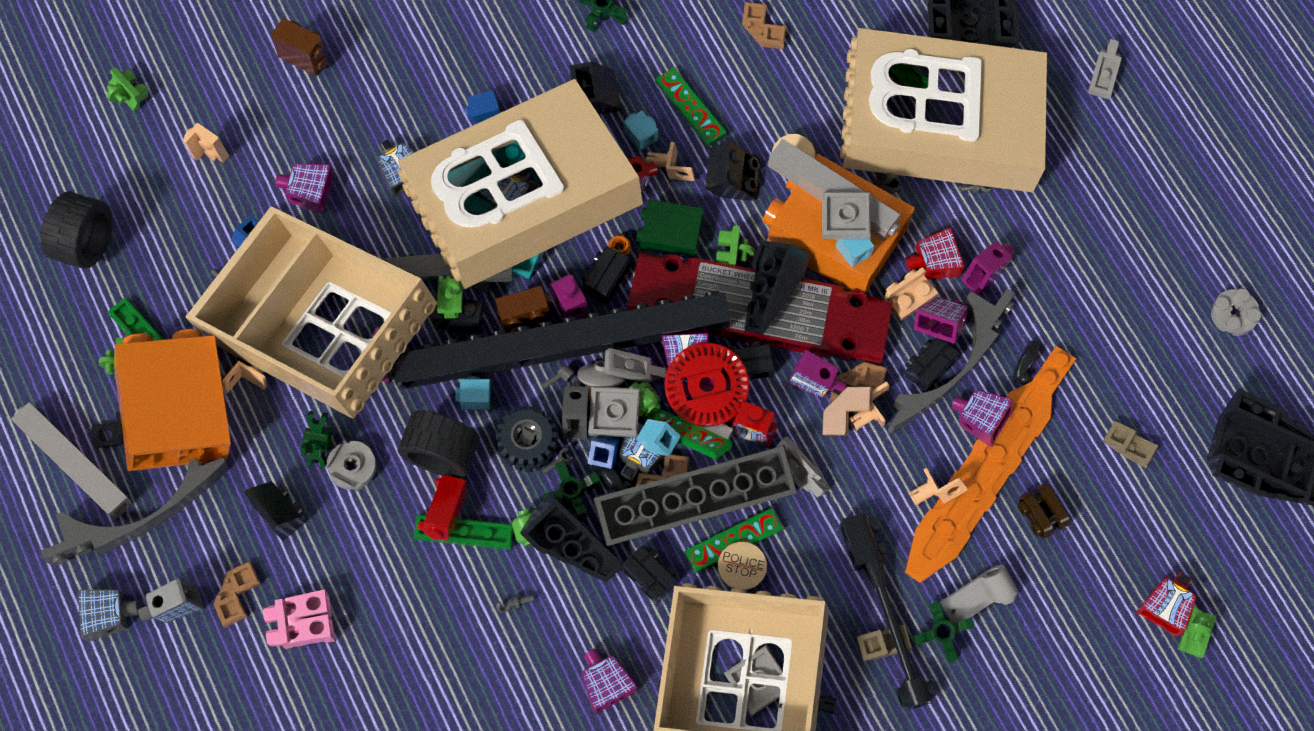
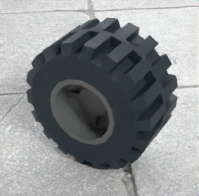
(527, 439)

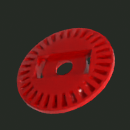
(701, 362)

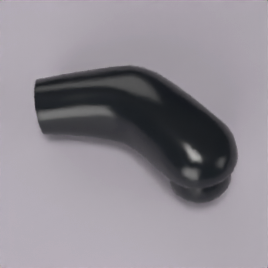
(1025, 361)
(611, 478)

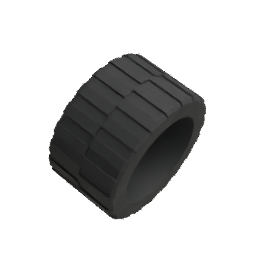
(76, 230)
(438, 444)

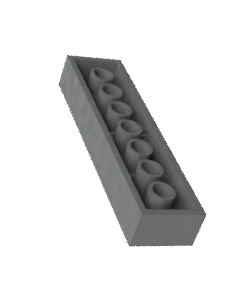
(694, 496)

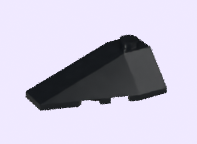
(777, 274)
(562, 534)

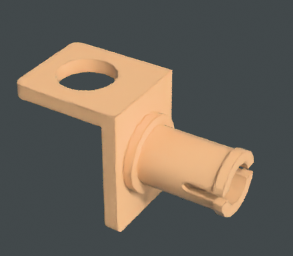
(669, 160)
(250, 373)
(862, 418)
(931, 488)

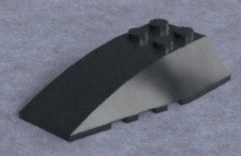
(974, 21)
(1263, 450)

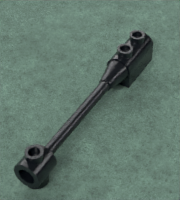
(868, 554)

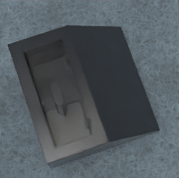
(598, 85)
(732, 172)

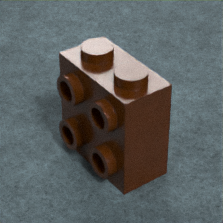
(299, 46)
(524, 309)

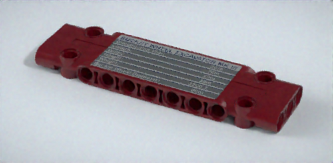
(812, 319)

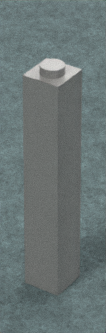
(818, 178)
(71, 461)

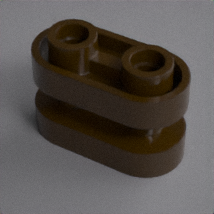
(1040, 524)

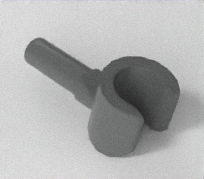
(564, 373)
(551, 466)

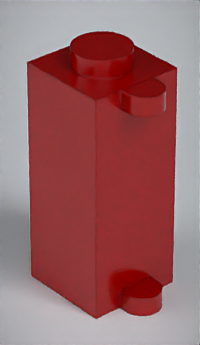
(444, 508)

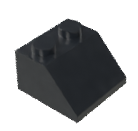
(276, 509)

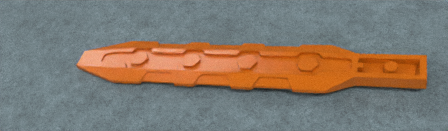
(984, 472)

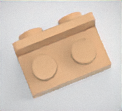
(201, 141)
(910, 293)

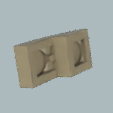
(1130, 445)
(880, 644)

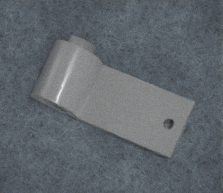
(989, 587)

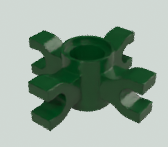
(603, 13)
(316, 439)
(587, 483)
(947, 643)

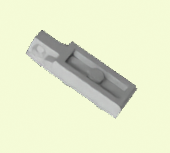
(1105, 71)
(632, 366)
(802, 469)

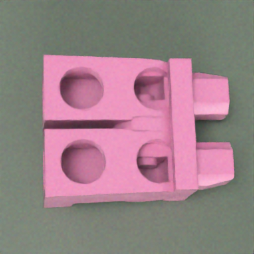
(300, 620)

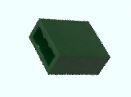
(670, 228)

